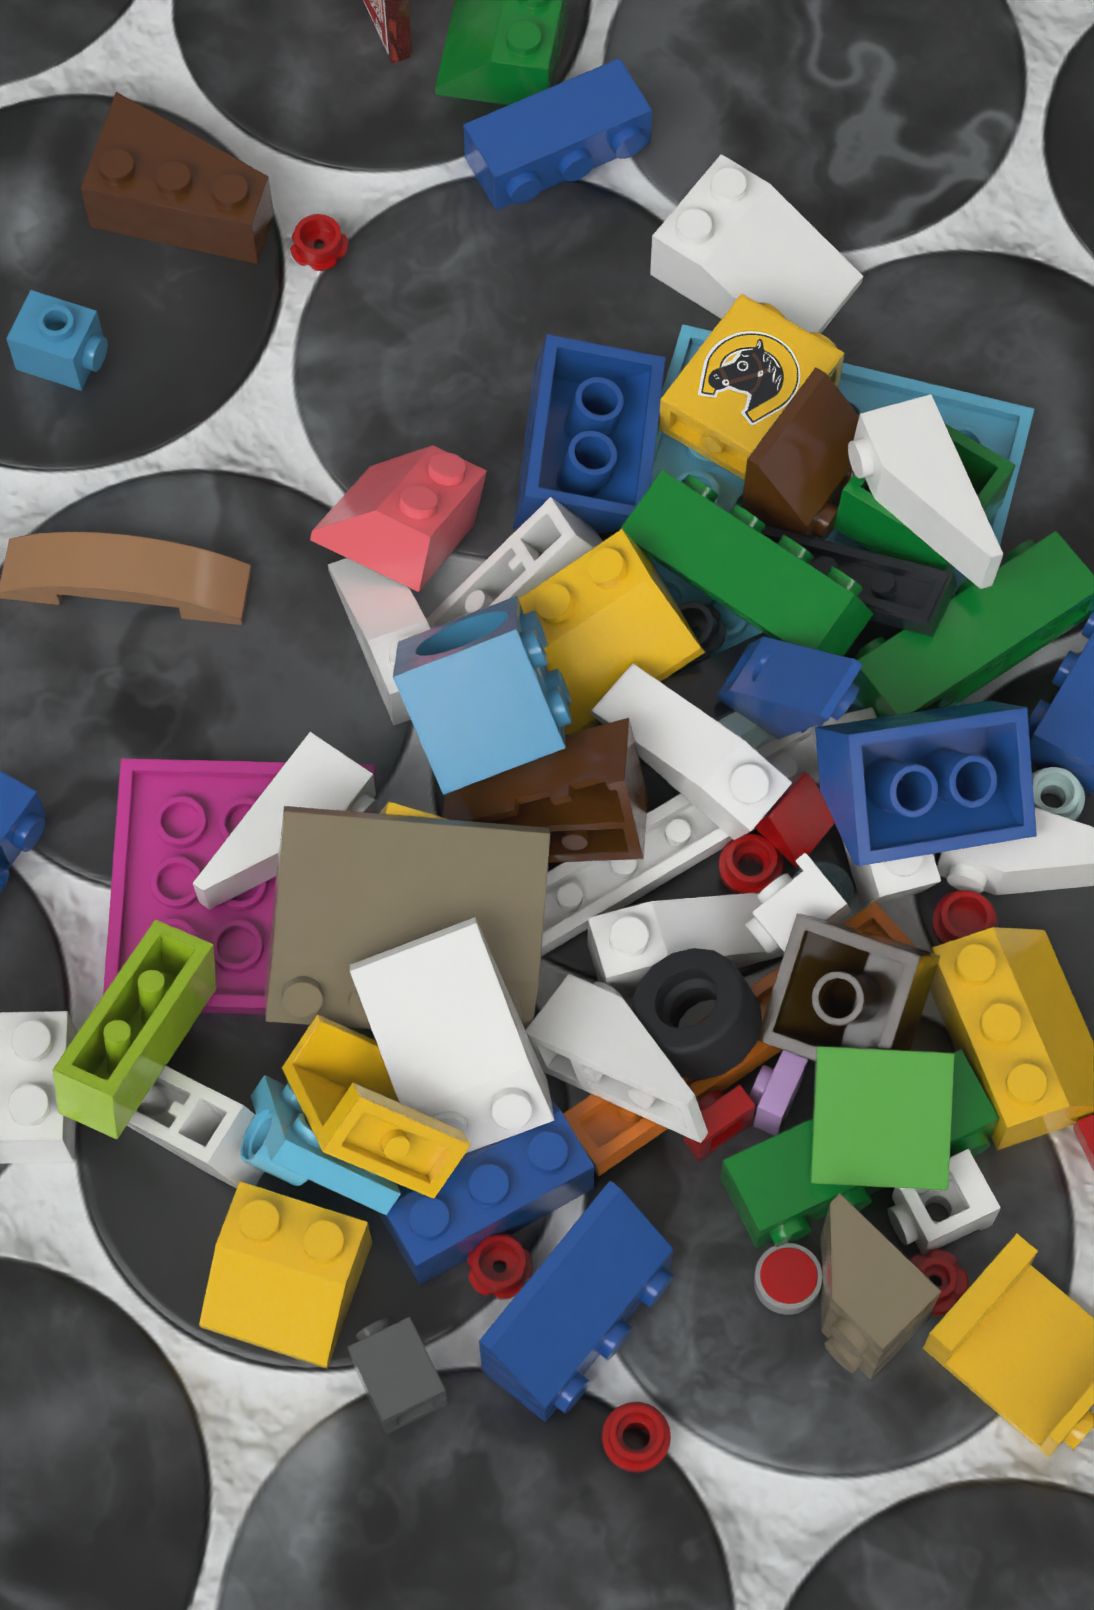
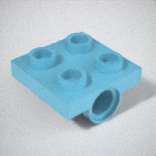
(286, 1147)

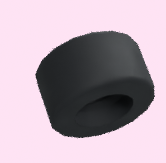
(681, 983)

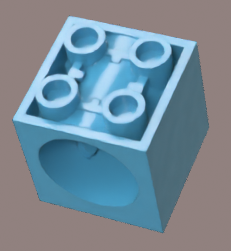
(482, 694)

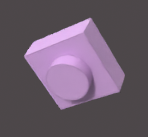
(776, 1091)

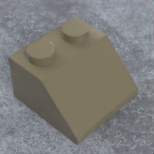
(868, 1292)

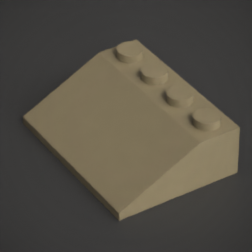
(383, 880)

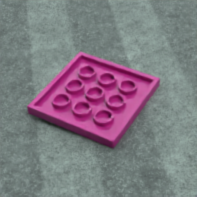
(165, 835)

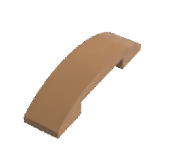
(126, 570)

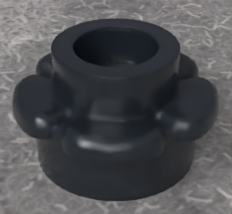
(708, 621)

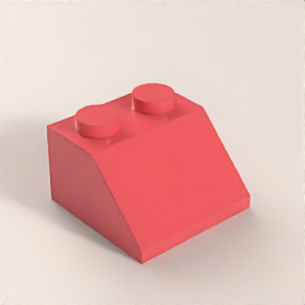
(405, 515)

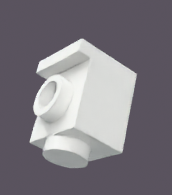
(785, 897)
(967, 1201)

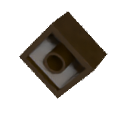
(846, 990)

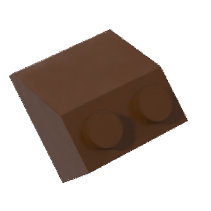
(803, 461)

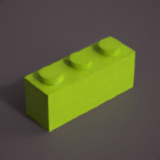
(135, 1029)

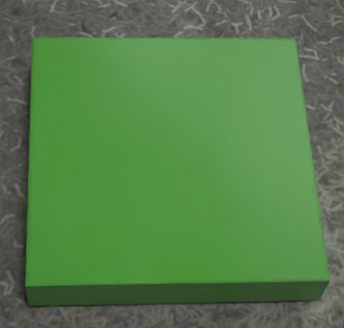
(882, 1117)

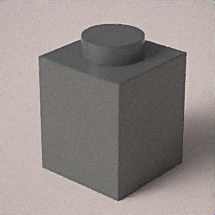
(396, 1373)

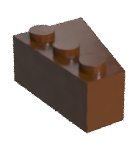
(174, 187)
(584, 794)

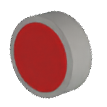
(788, 1279)

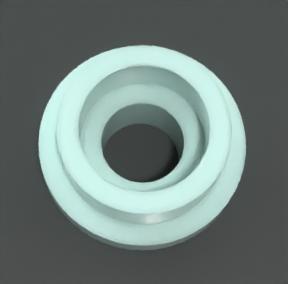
(1062, 784)

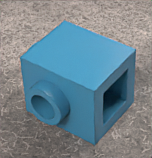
(57, 340)

